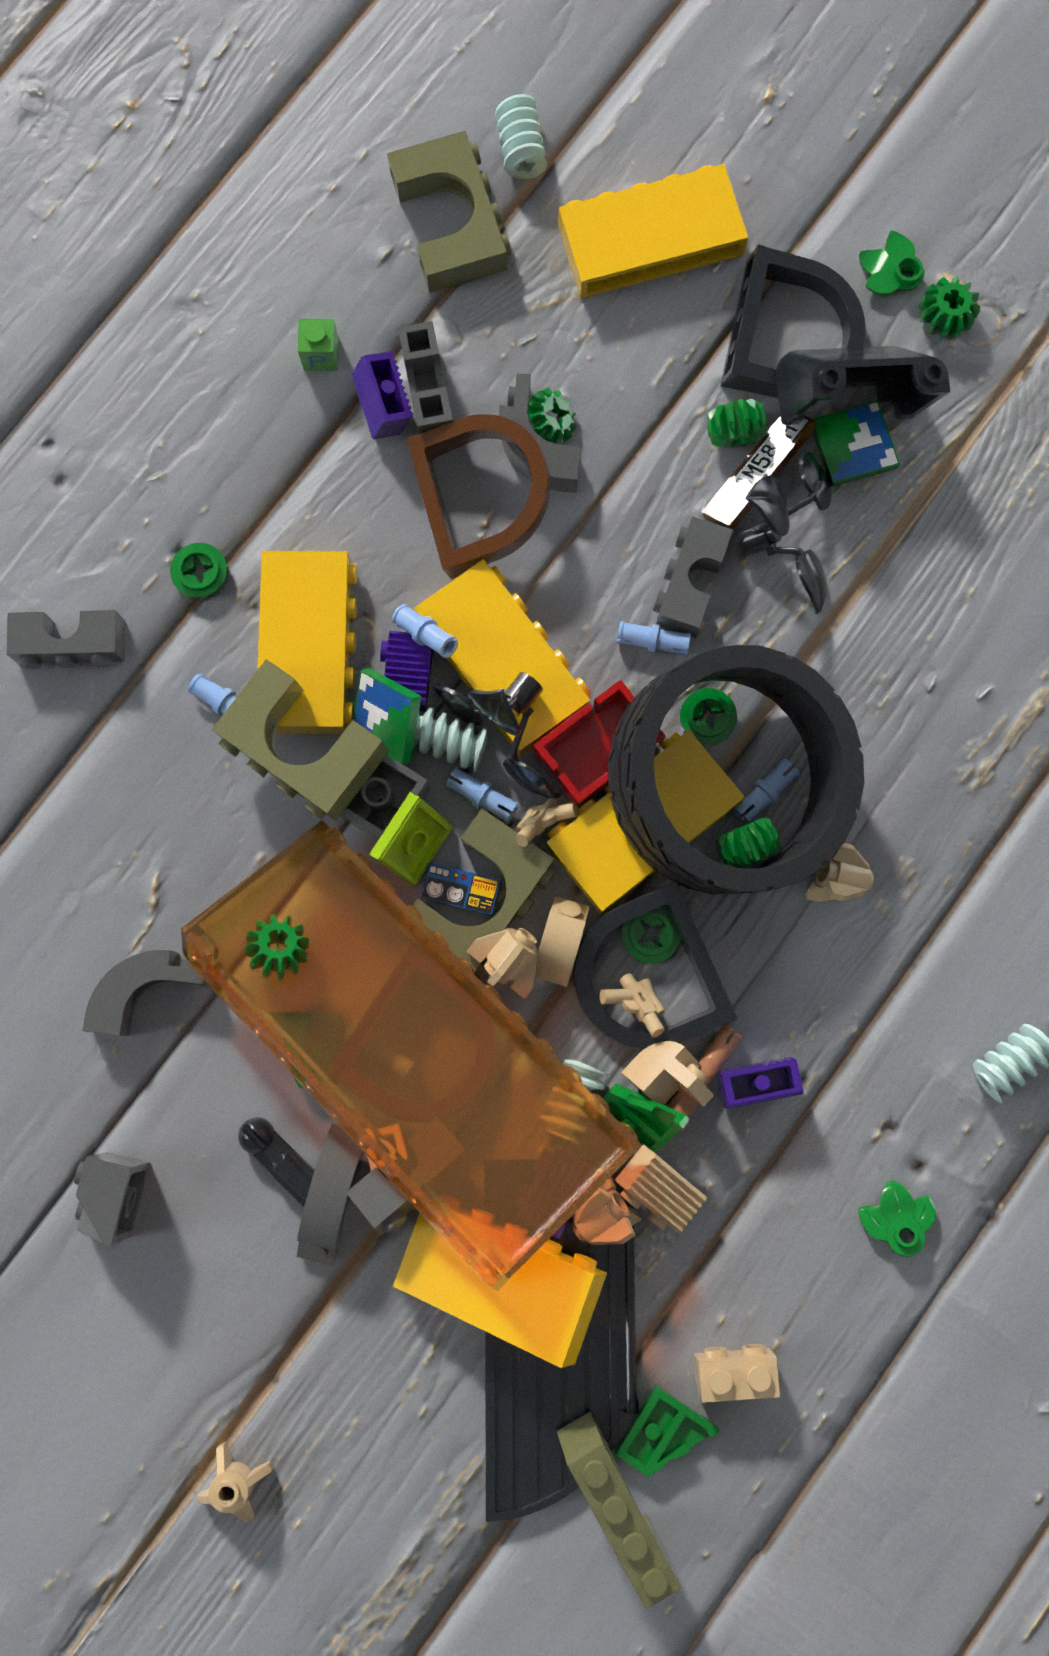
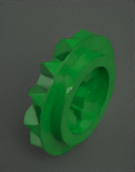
(549, 427)
(185, 563)
(715, 702)
(650, 952)

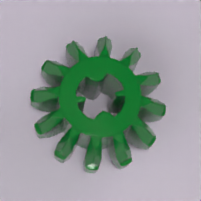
(949, 307)
(736, 423)
(748, 843)
(276, 960)

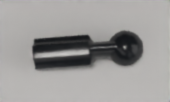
(277, 1156)

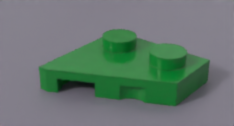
(662, 1432)

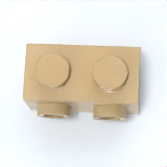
(736, 1373)

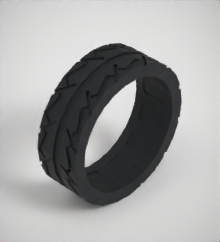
(829, 742)

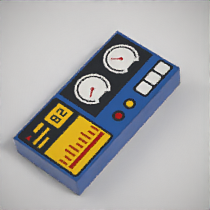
(460, 889)

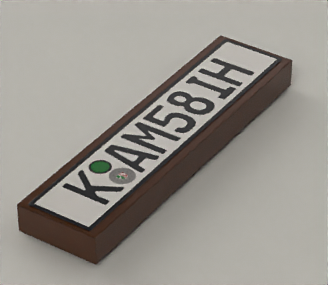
(765, 459)

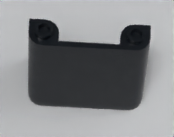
(900, 375)

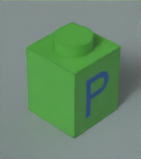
(318, 344)

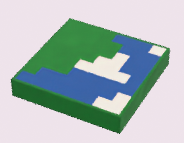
(855, 444)
(388, 713)

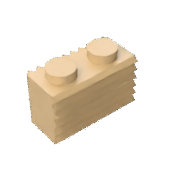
(660, 1189)

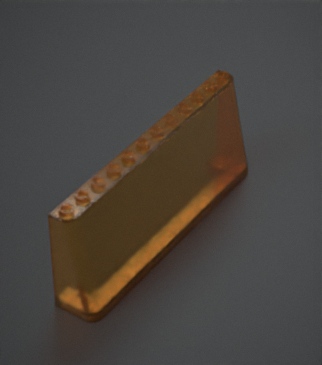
(413, 1054)

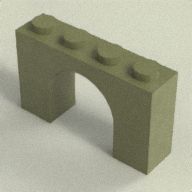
(452, 167)
(325, 784)
(522, 870)
(617, 1512)

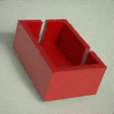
(582, 745)

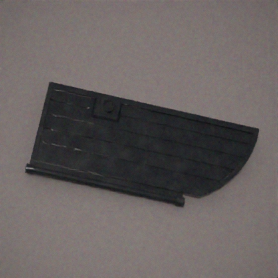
(535, 1399)

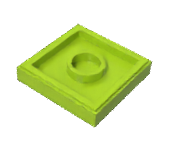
(411, 839)

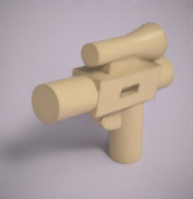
(540, 817)
(637, 999)

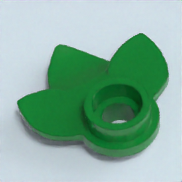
(888, 264)
(899, 1213)

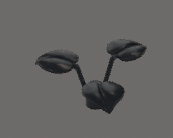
(771, 502)
(502, 708)

